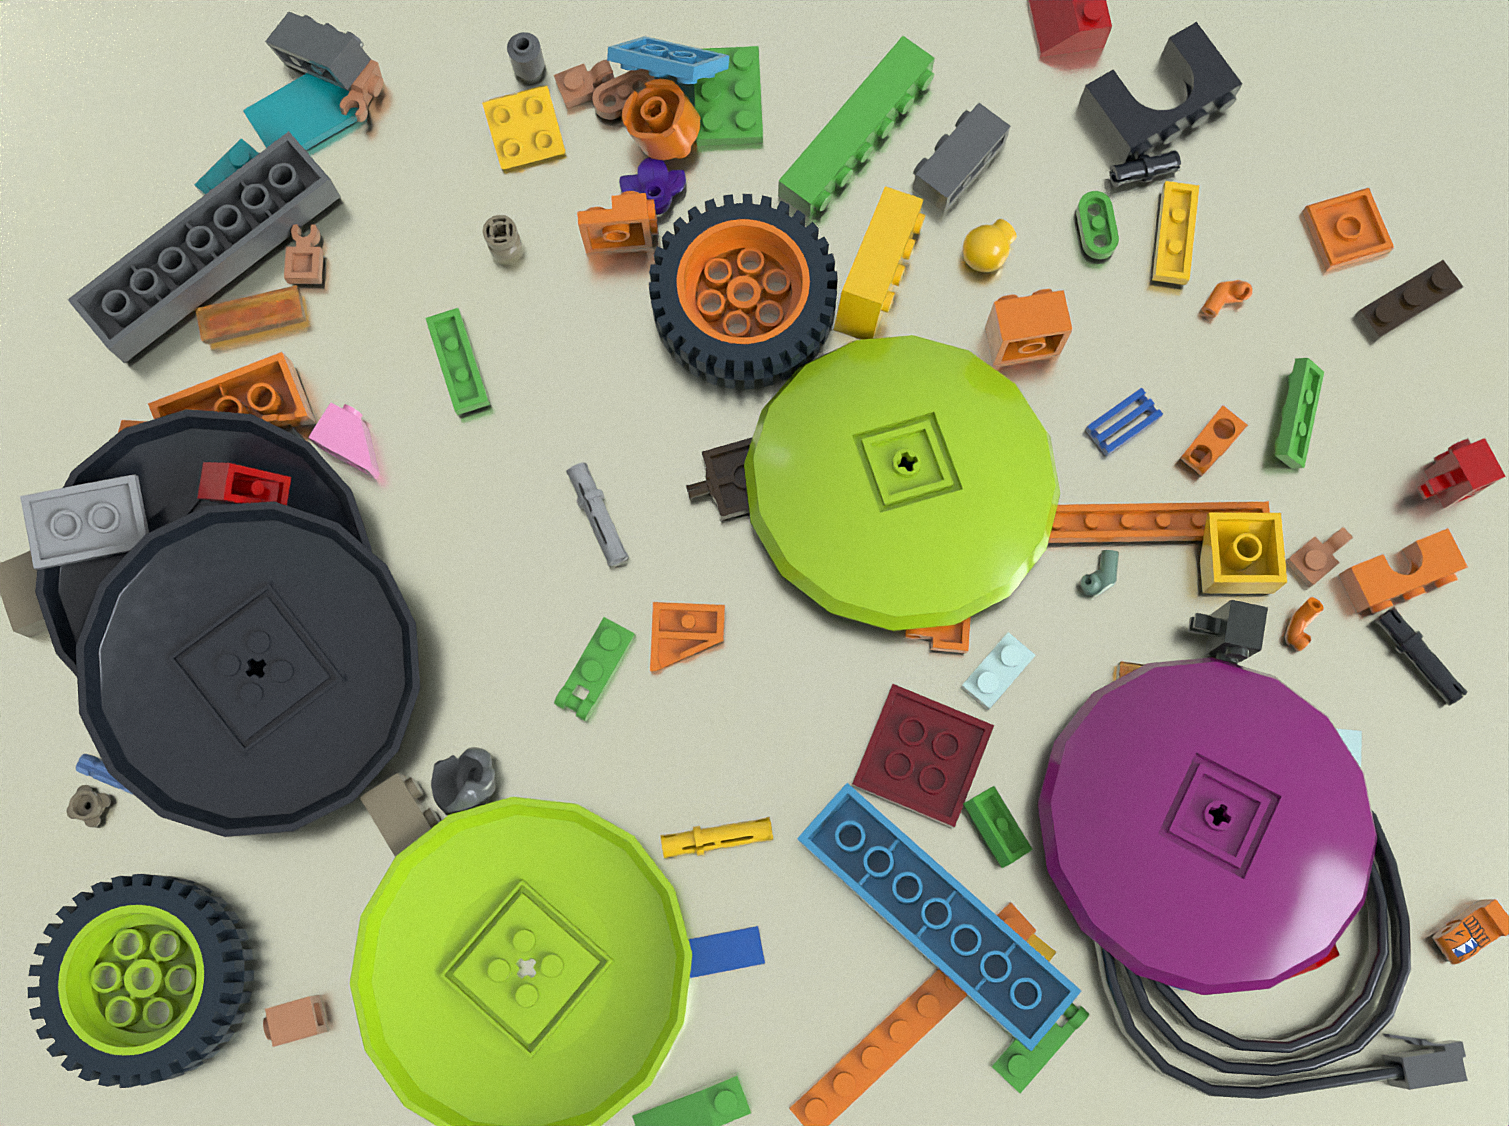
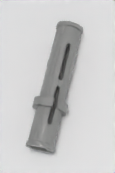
(591, 501)

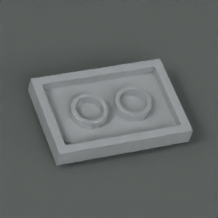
(84, 521)

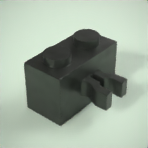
(1232, 630)

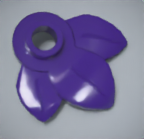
(656, 182)

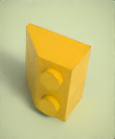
(1243, 554)

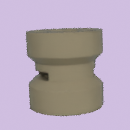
(502, 245)

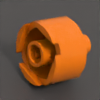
(661, 120)

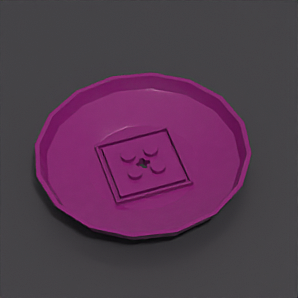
(1149, 867)

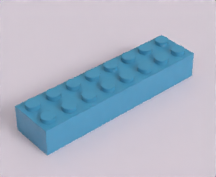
(939, 917)

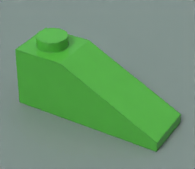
(705, 1106)

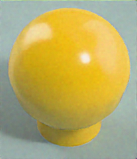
(988, 246)

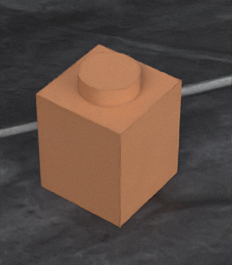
(294, 1020)

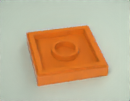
(1347, 229)

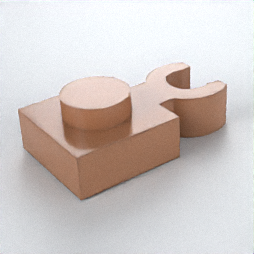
(304, 261)

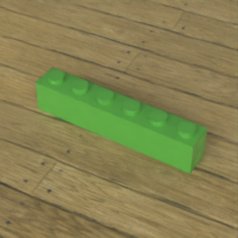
(856, 127)

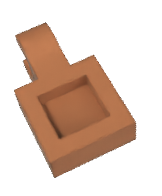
(579, 84)
(363, 89)
(1317, 558)

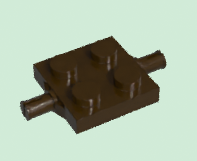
(725, 478)

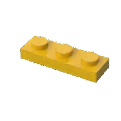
(1175, 233)

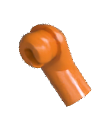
(1226, 293)
(1300, 620)

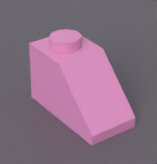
(346, 438)

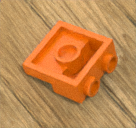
(621, 228)

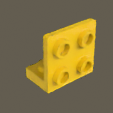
(524, 127)

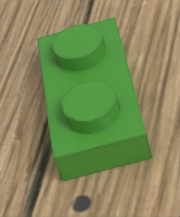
(998, 827)

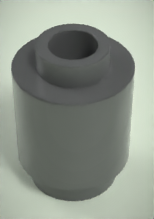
(526, 55)

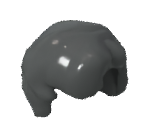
(463, 781)

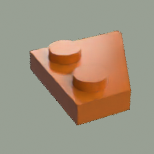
(683, 631)

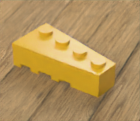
(879, 264)

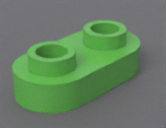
(1097, 227)

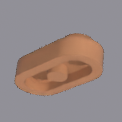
(618, 91)

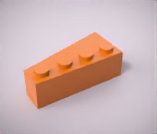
(262, 388)

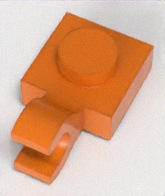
(944, 638)

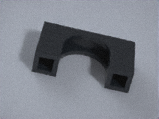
(1135, 128)

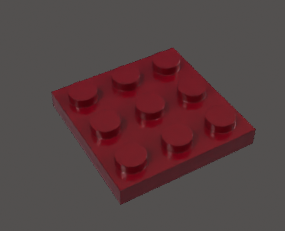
(923, 755)

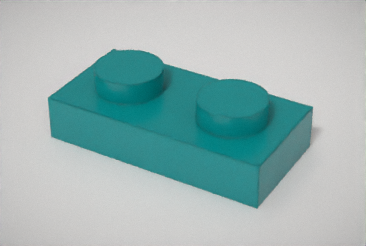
(228, 164)

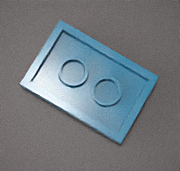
(668, 58)

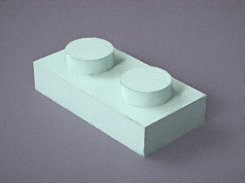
(998, 671)

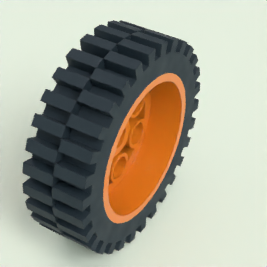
(724, 242)

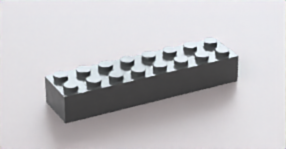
(204, 247)

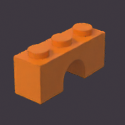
(1430, 561)

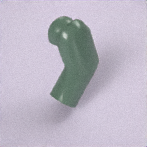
(1103, 578)

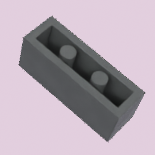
(318, 49)
(960, 156)

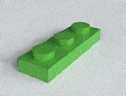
(457, 361)
(1299, 413)

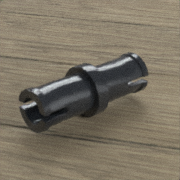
(1145, 168)

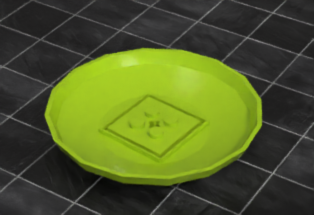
(891, 540)
(442, 970)

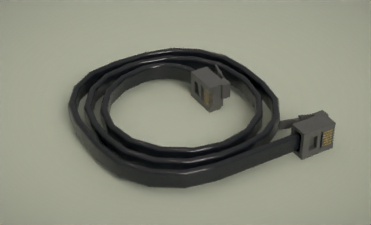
(1404, 1070)

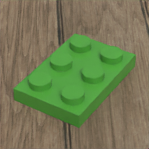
(731, 100)

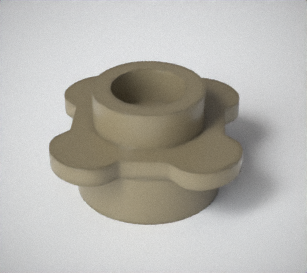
(78, 802)

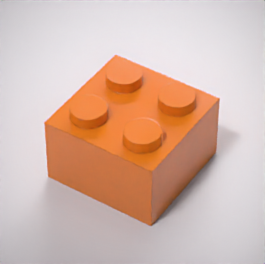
(1028, 326)

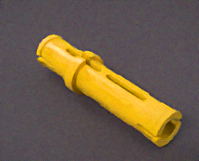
(716, 837)

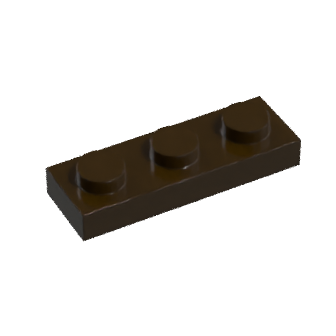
(1409, 300)

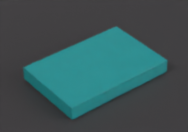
(304, 108)

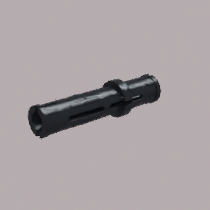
(1415, 649)

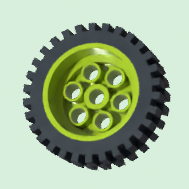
(86, 1011)

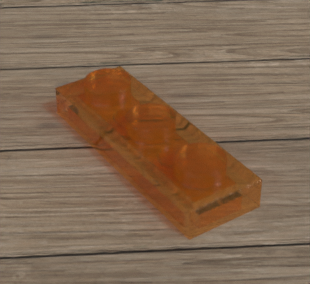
(250, 315)

